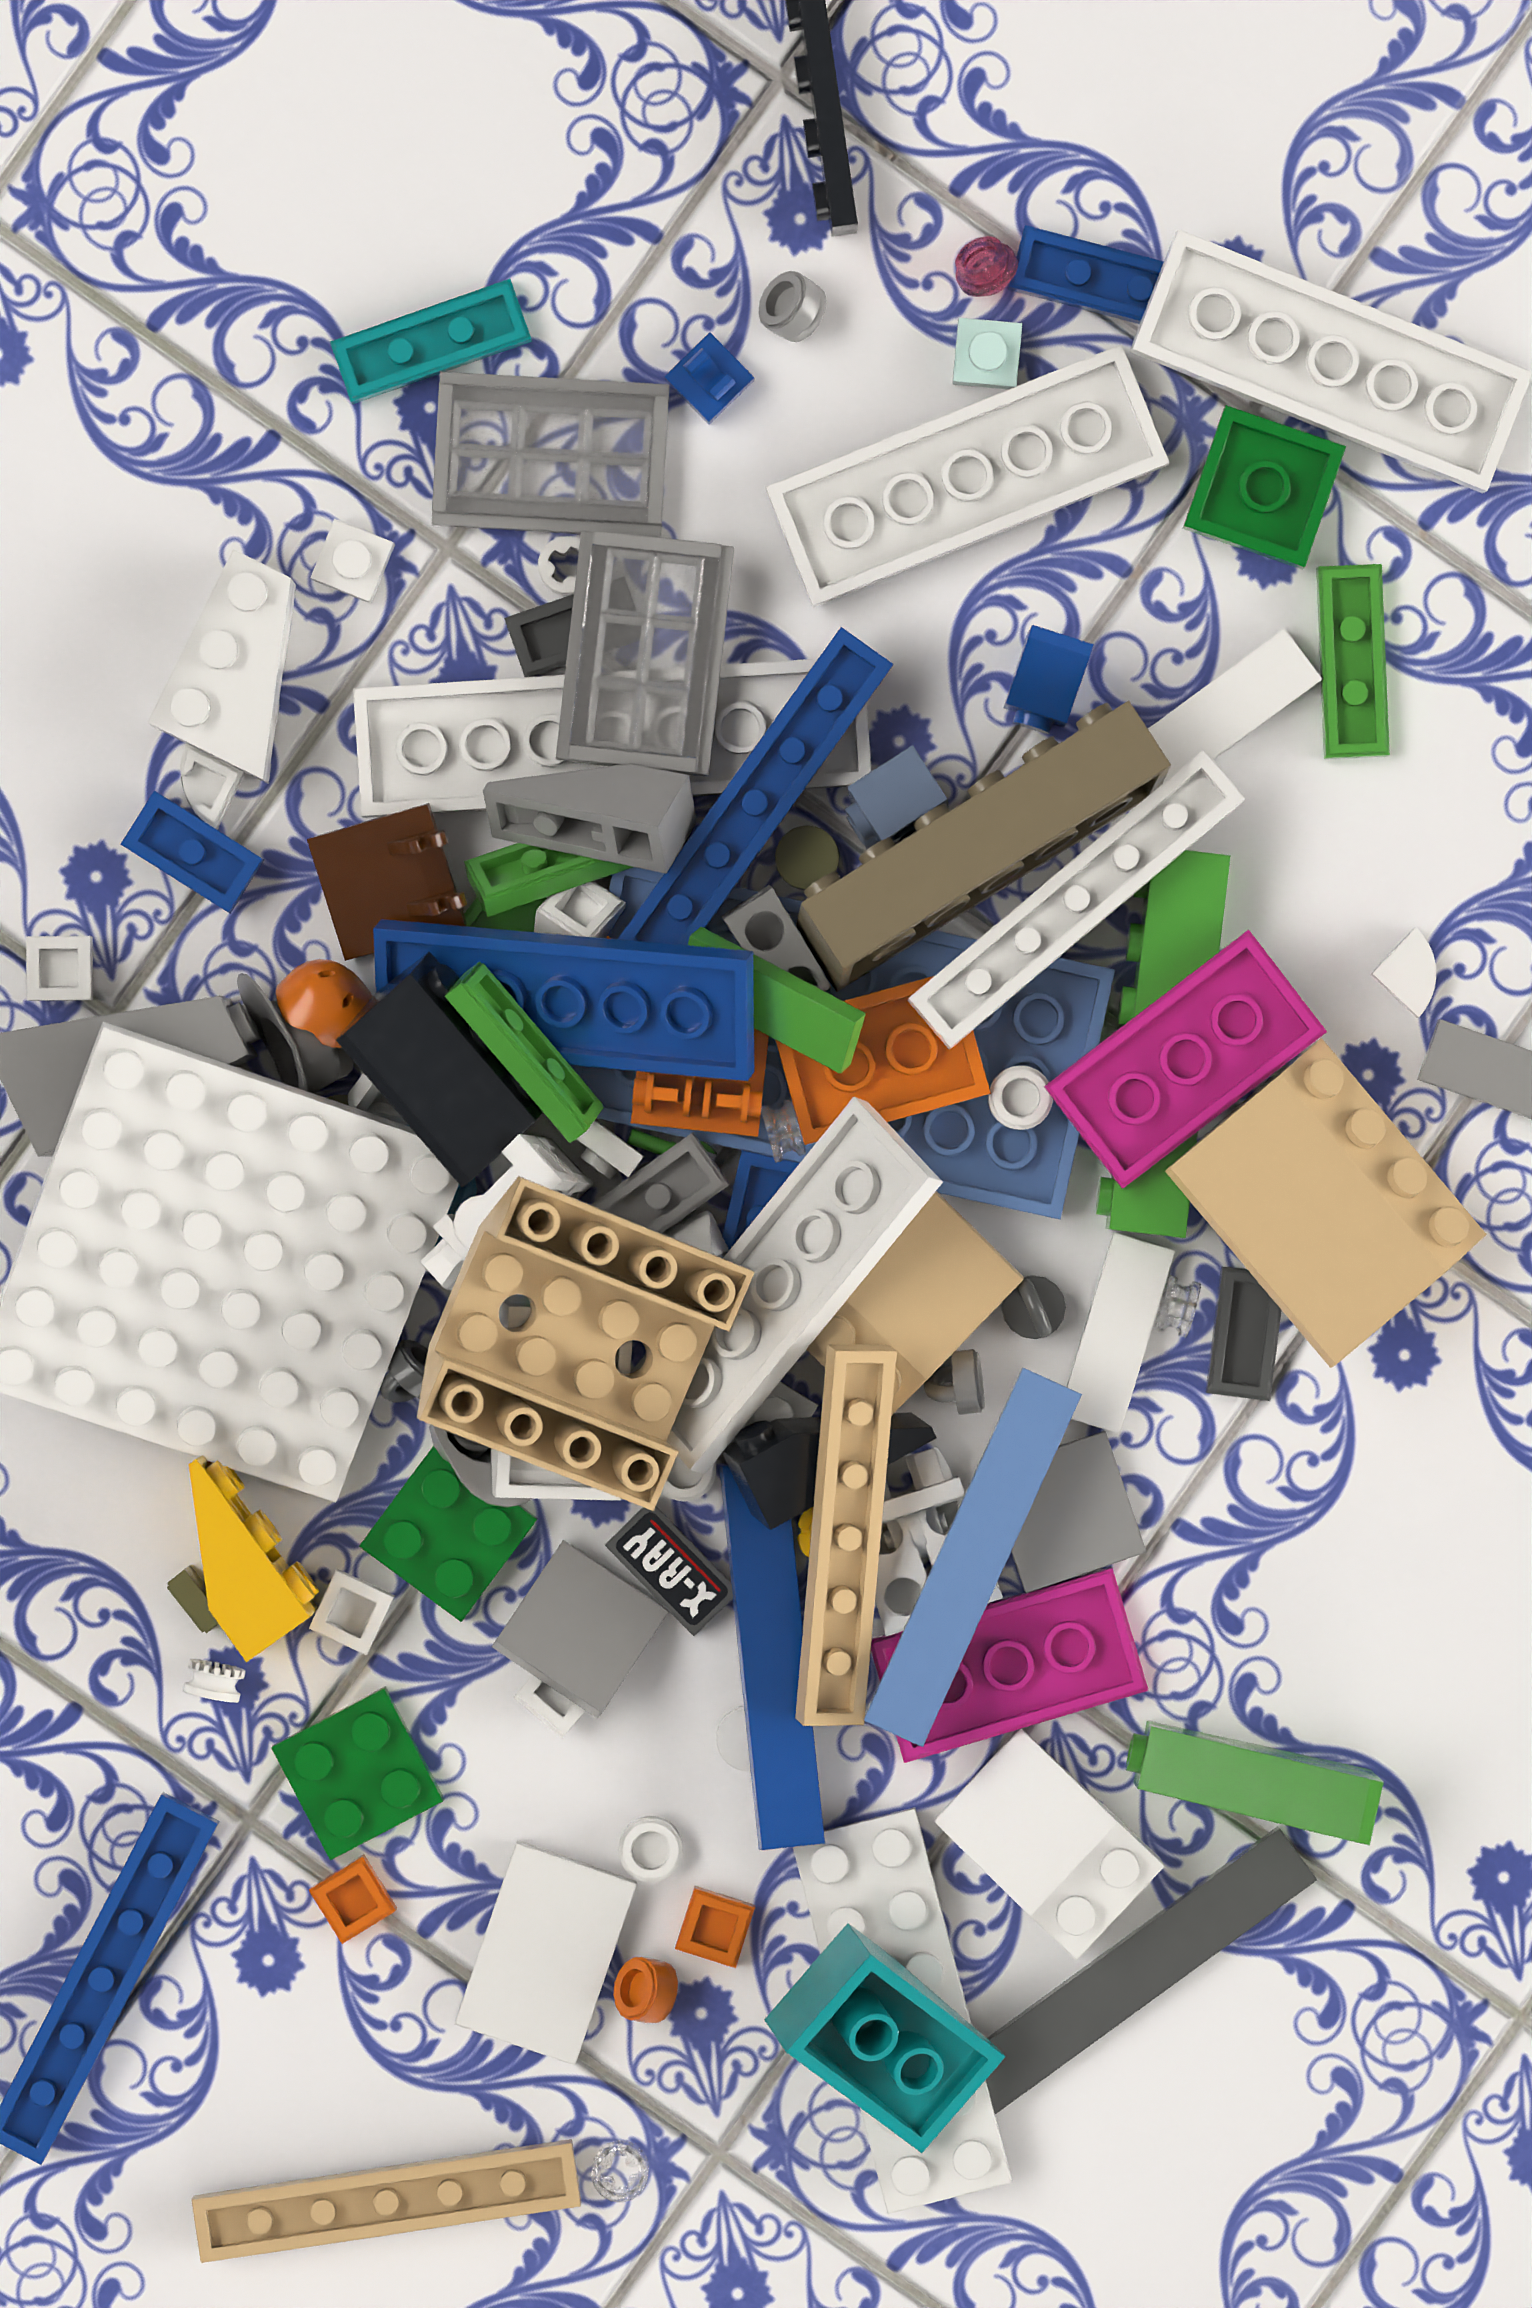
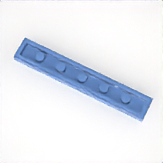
(972, 1557)

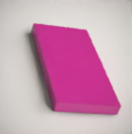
(1185, 1059)
(1033, 1663)

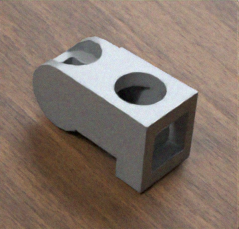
(768, 931)

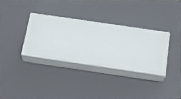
(1235, 702)
(1118, 1330)

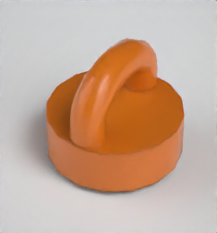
(645, 1990)

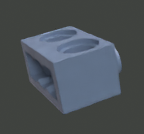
(892, 799)

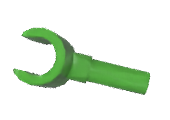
(655, 1144)

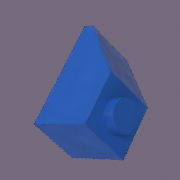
(1047, 679)

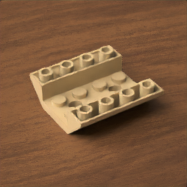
(554, 1382)

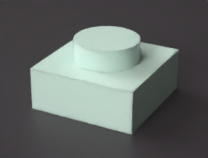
(987, 353)

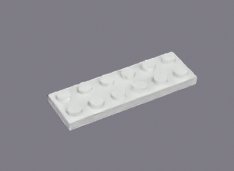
(1331, 361)
(967, 475)
(807, 1260)
(884, 1887)

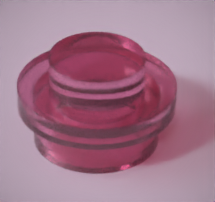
(985, 266)

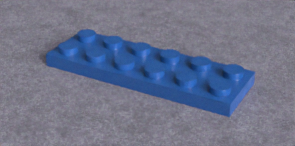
(602, 996)

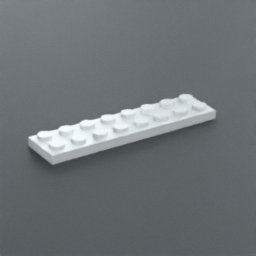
(457, 736)

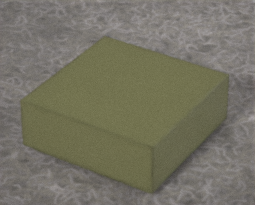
(191, 1595)

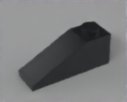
(779, 1458)

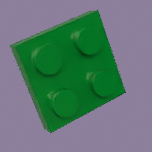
(1264, 487)
(445, 1536)
(357, 1773)

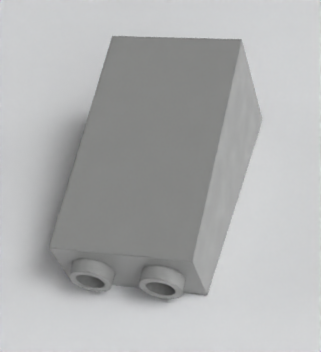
(47, 1062)

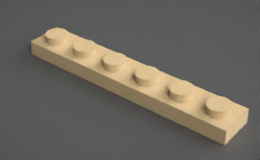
(845, 1534)
(386, 2201)

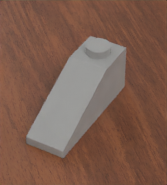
(600, 813)

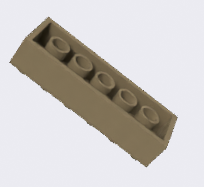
(980, 845)

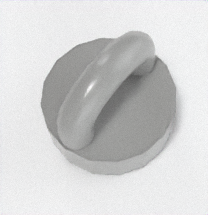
(792, 306)
(966, 1379)

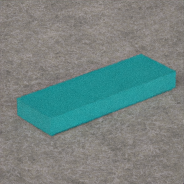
(431, 341)

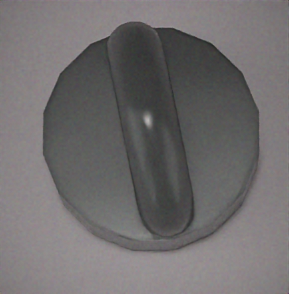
(1034, 1308)
(407, 1370)

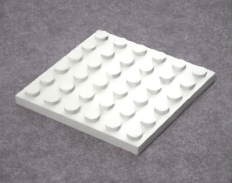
(219, 1263)

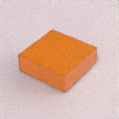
(352, 1899)
(715, 1926)

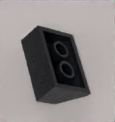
(438, 1070)

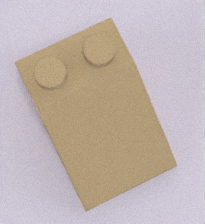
(923, 1296)

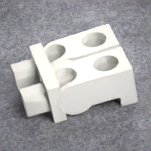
(533, 1159)
(912, 1530)

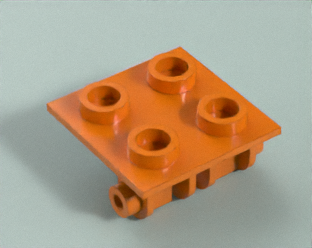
(702, 1101)

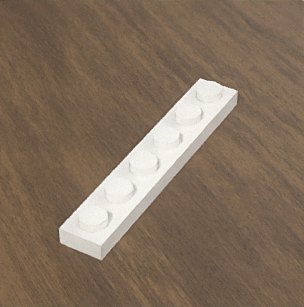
(1076, 899)

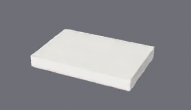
(546, 1953)

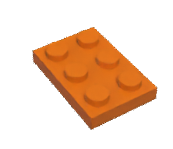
(894, 1068)

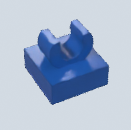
(709, 378)

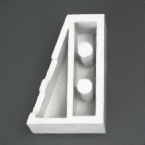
(232, 669)

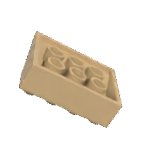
(1325, 1202)

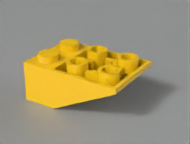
(244, 1574)

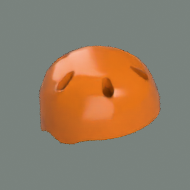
(321, 998)

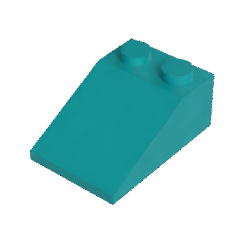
(883, 2038)

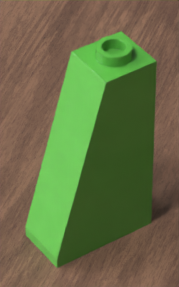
(1256, 1781)

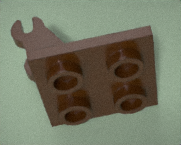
(387, 872)

